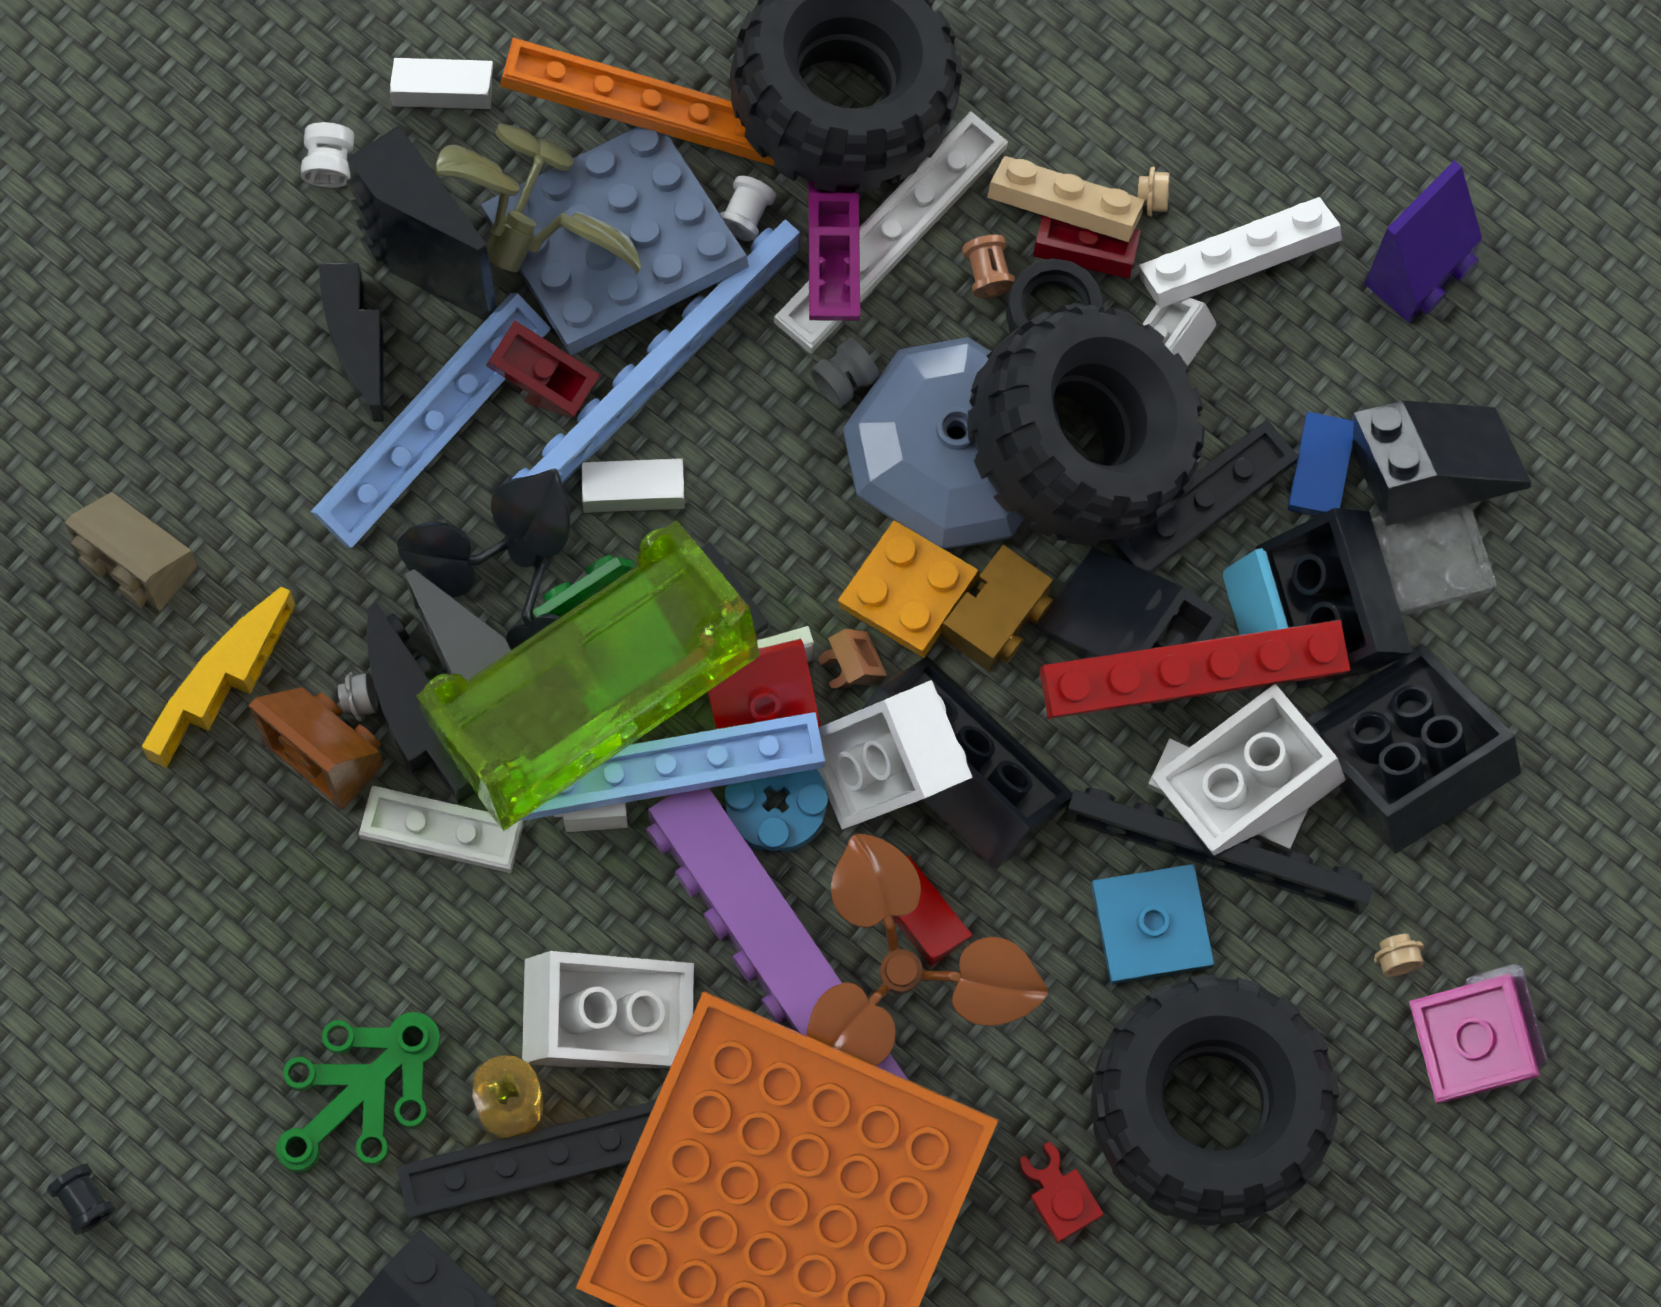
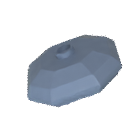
(908, 461)

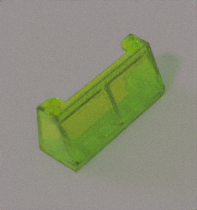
(593, 678)

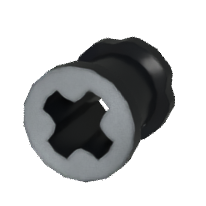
(81, 1199)

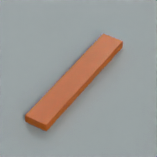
(626, 97)

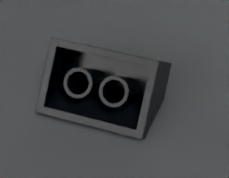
(1338, 572)

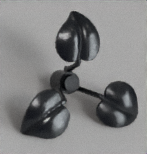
(535, 526)

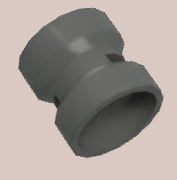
(844, 372)

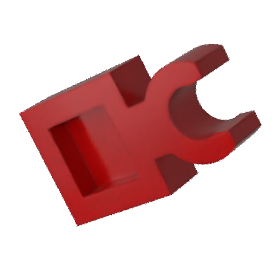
(1063, 1200)

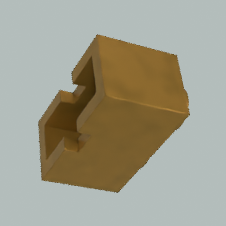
(1008, 598)

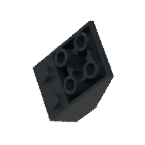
(1125, 609)

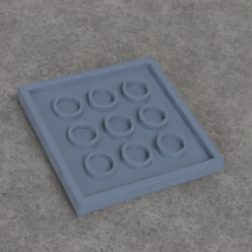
(657, 203)

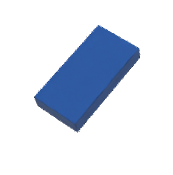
(1321, 464)

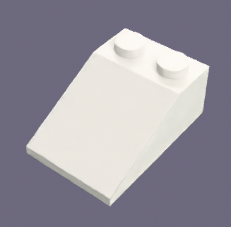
(890, 755)
(1250, 772)
(604, 1010)

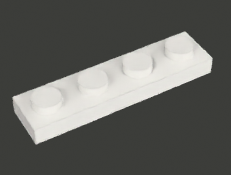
(1240, 252)

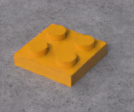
(908, 588)

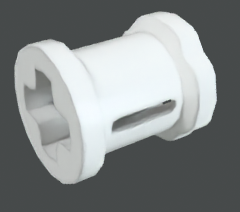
(747, 207)

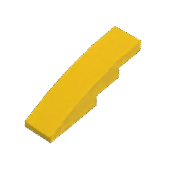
(230, 663)

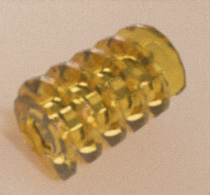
(495, 1081)

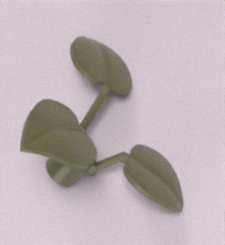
(514, 233)

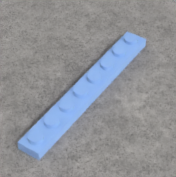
(667, 355)

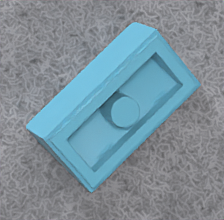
(1254, 594)

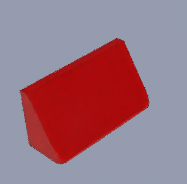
(933, 924)

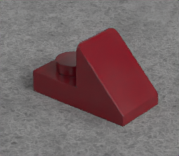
(543, 370)

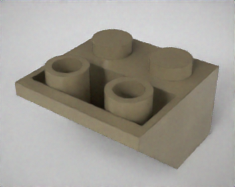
(131, 550)

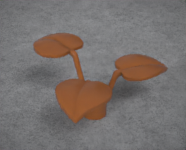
(881, 882)

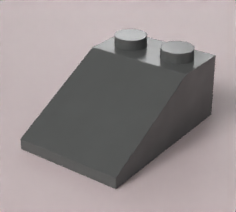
(458, 636)

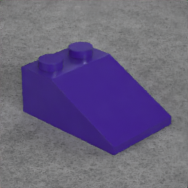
(1427, 247)

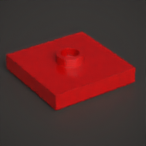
(766, 688)

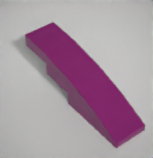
(833, 254)

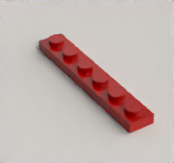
(1194, 669)

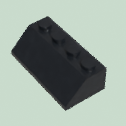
(1009, 788)

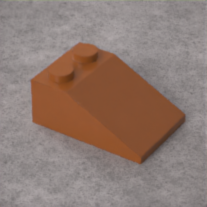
(317, 742)

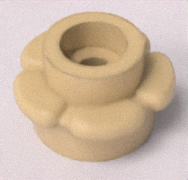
(1154, 191)
(1399, 955)

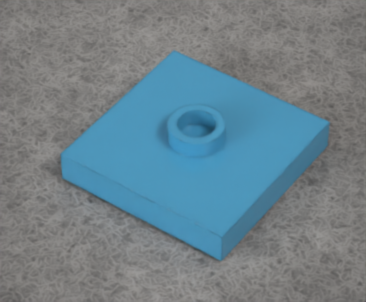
(1152, 924)

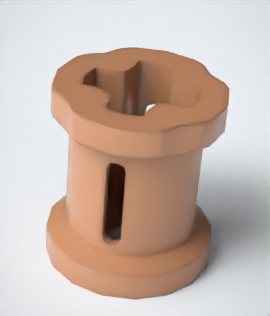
(988, 266)

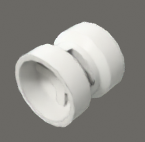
(327, 154)

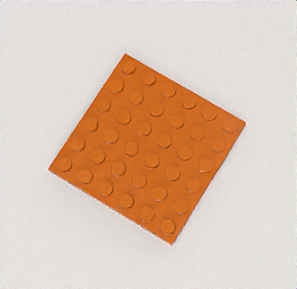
(784, 1177)

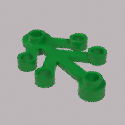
(364, 1085)

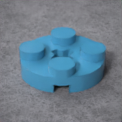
(772, 829)

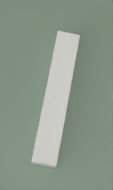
(905, 218)

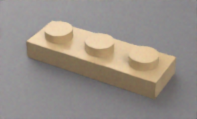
(1066, 198)

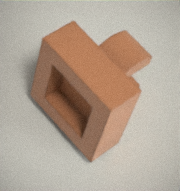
(856, 657)

